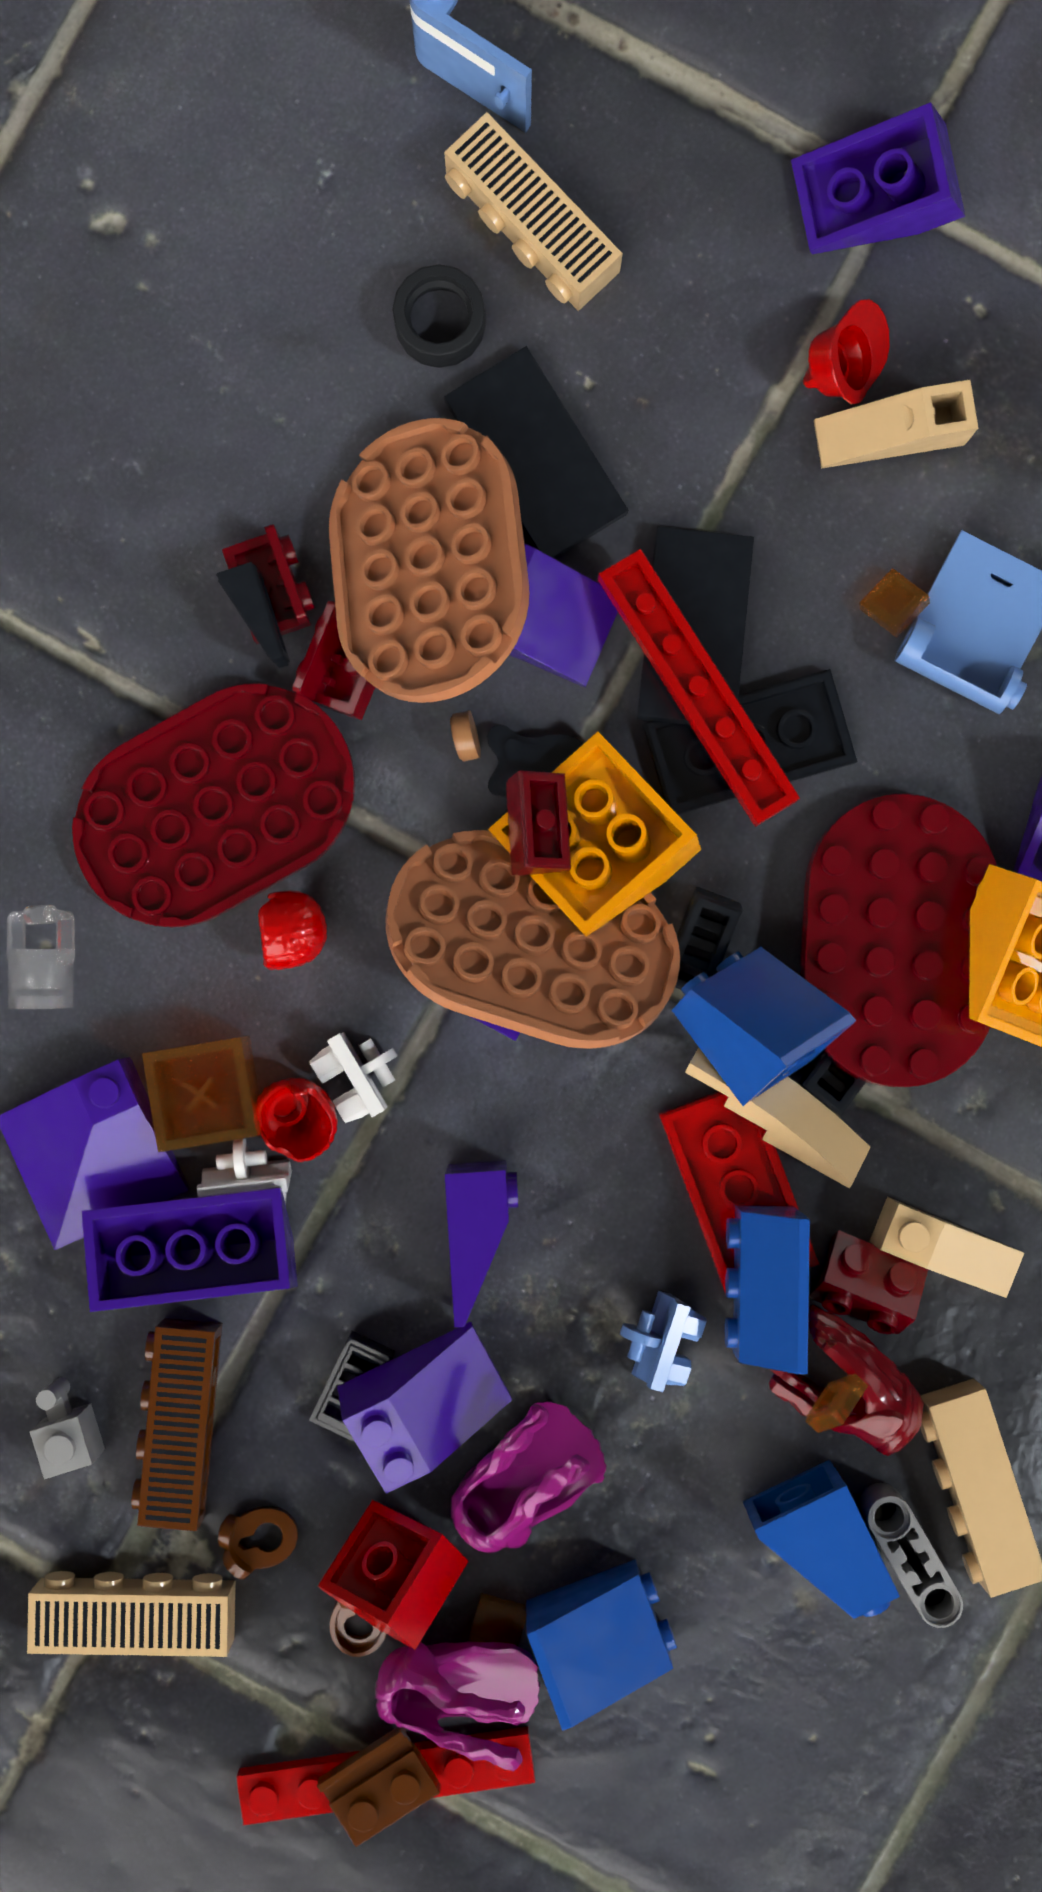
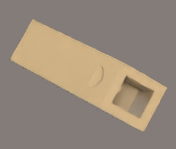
(898, 425)

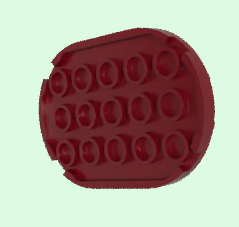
(213, 805)
(893, 936)

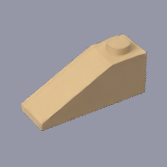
(946, 1248)

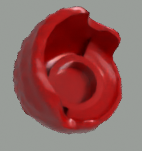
(291, 929)
(296, 1118)

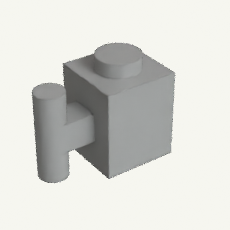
(67, 1436)

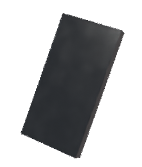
(556, 474)
(711, 587)
(796, 721)

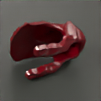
(889, 1408)

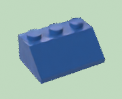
(769, 1287)

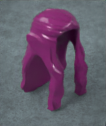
(527, 1478)
(459, 1680)

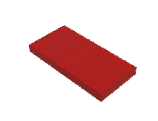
(724, 1168)

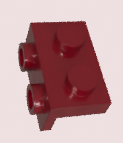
(274, 559)
(327, 674)
(869, 1284)

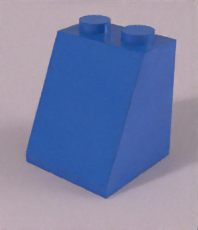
(758, 1021)
(824, 1538)
(598, 1640)

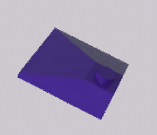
(90, 1149)

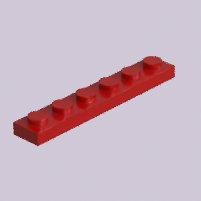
(698, 688)
(291, 1787)

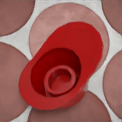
(849, 354)

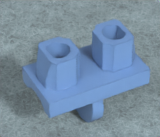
(657, 1341)

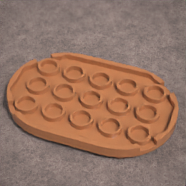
(428, 561)
(514, 959)

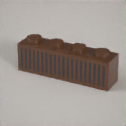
(178, 1424)

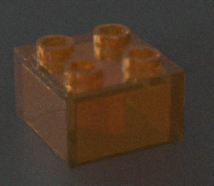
(202, 1093)

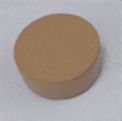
(465, 736)

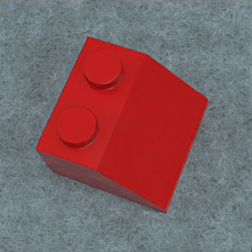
(394, 1573)

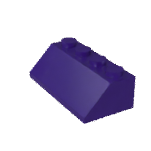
(188, 1249)

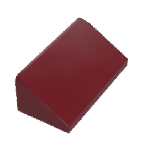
(538, 823)

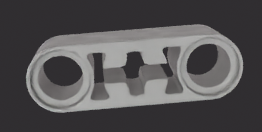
(917, 1583)

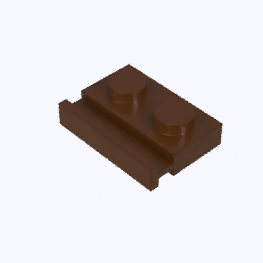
(379, 1785)

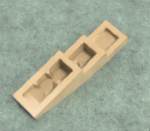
(794, 1124)

